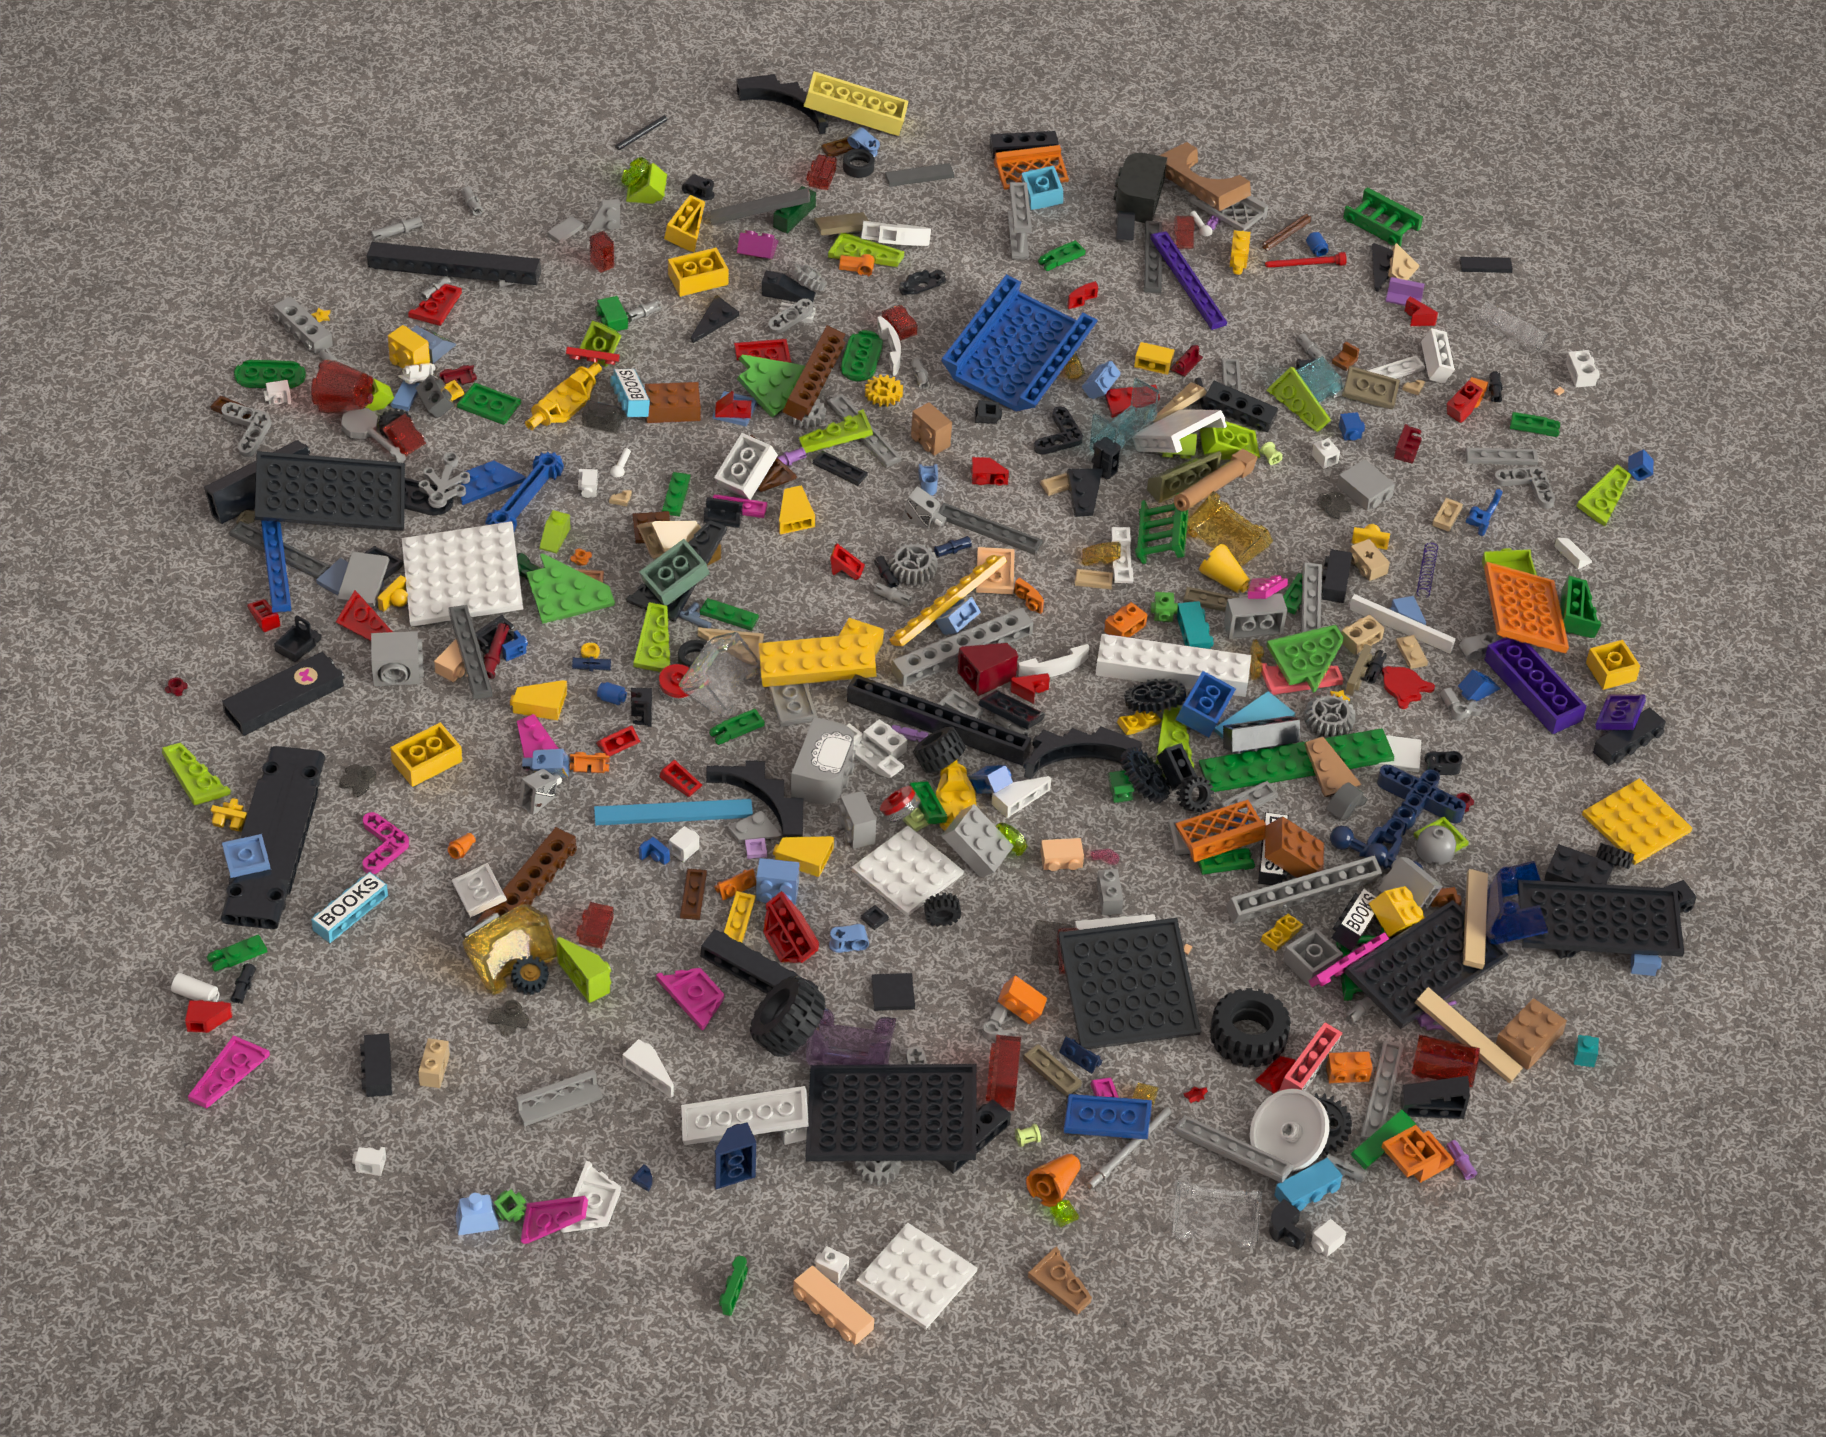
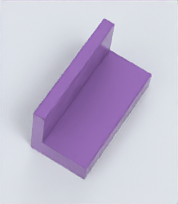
(1401, 290)

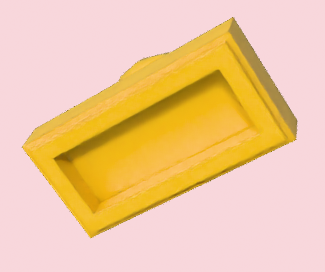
(1371, 532)
(394, 594)

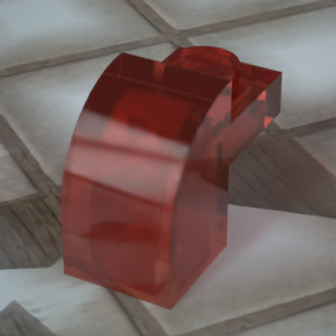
(1184, 231)

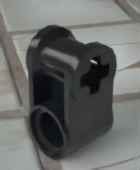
(698, 186)
(1445, 762)

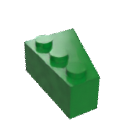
(1577, 608)

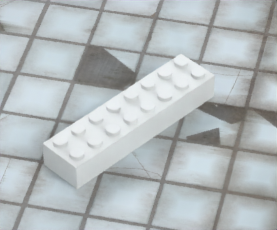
(1153, 660)

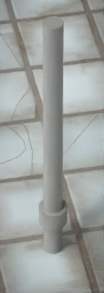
(1104, 1171)

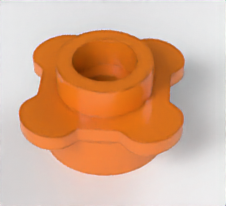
(581, 557)

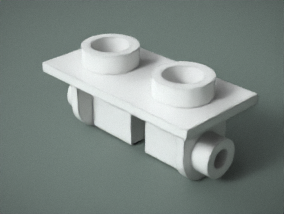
(415, 373)

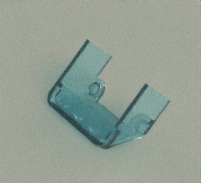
(1132, 420)

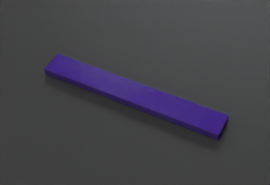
(1188, 280)

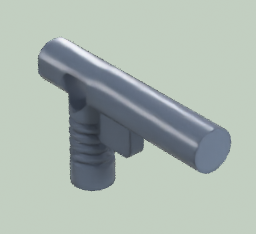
(693, 616)

